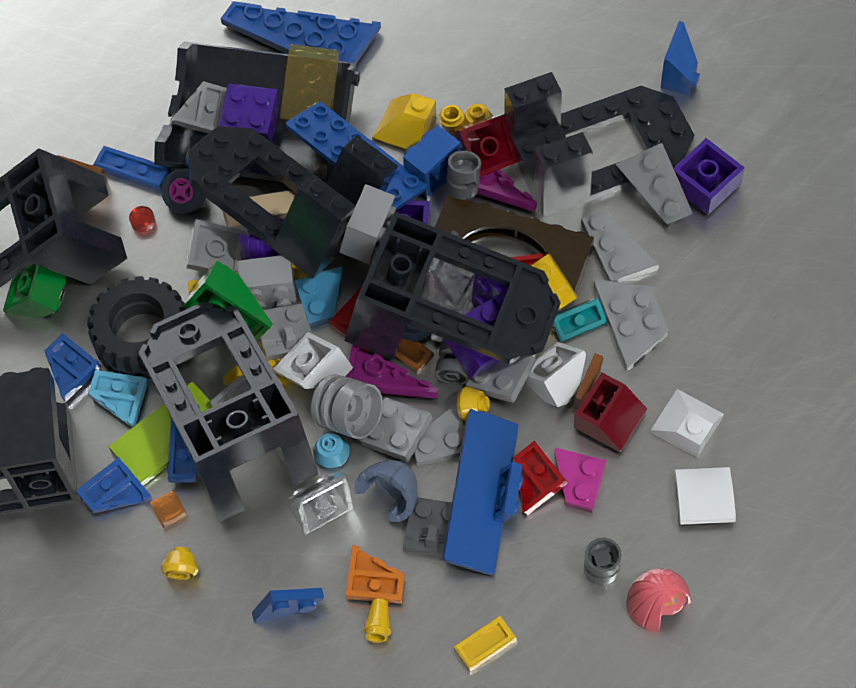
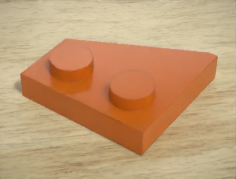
(373, 579)

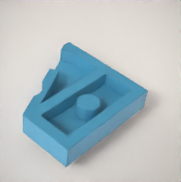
(320, 295)

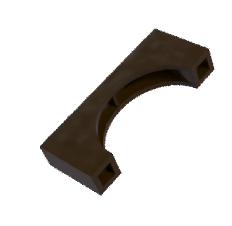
(481, 222)

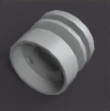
(347, 406)

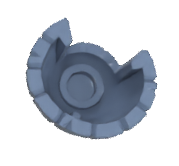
(392, 479)

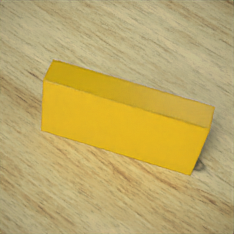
(484, 643)

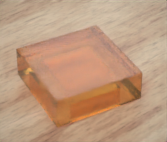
(168, 508)

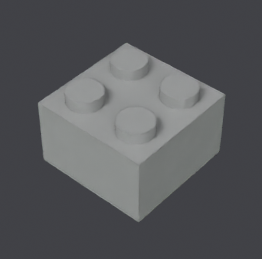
(368, 224)
(269, 281)

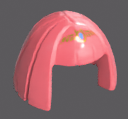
(654, 595)

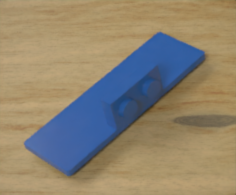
(329, 133)
(483, 492)

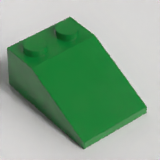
(226, 288)

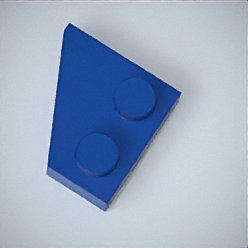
(70, 365)
(113, 489)
(287, 602)

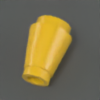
(451, 117)
(377, 624)

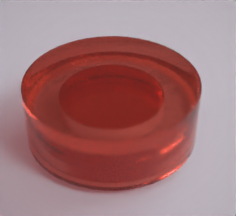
(142, 218)

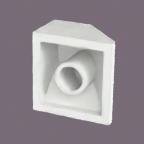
(312, 361)
(557, 374)
(687, 423)

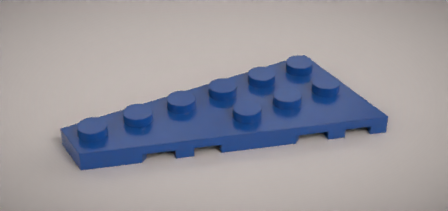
(303, 28)

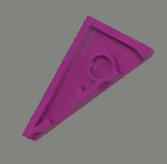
(501, 187)
(387, 376)

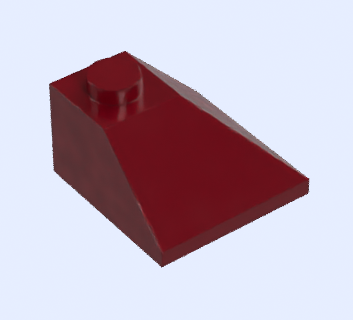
(489, 141)

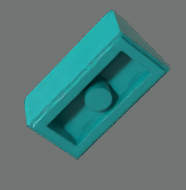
(579, 319)

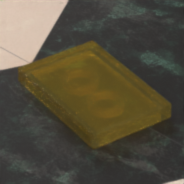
(308, 79)

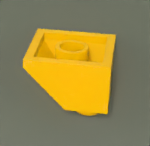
(406, 121)

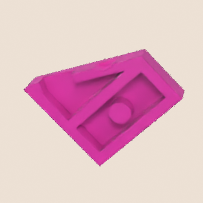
(583, 478)

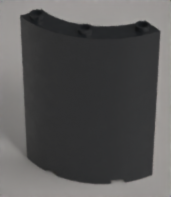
(249, 68)

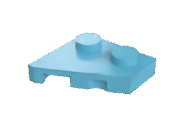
(119, 394)

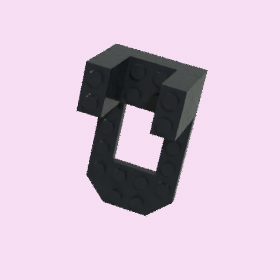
(553, 144)
(46, 202)
(319, 210)
(400, 272)
(237, 428)
(35, 443)

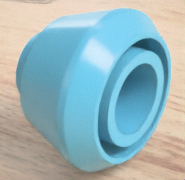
(331, 450)

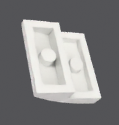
(705, 495)

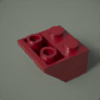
(609, 412)

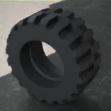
(118, 306)

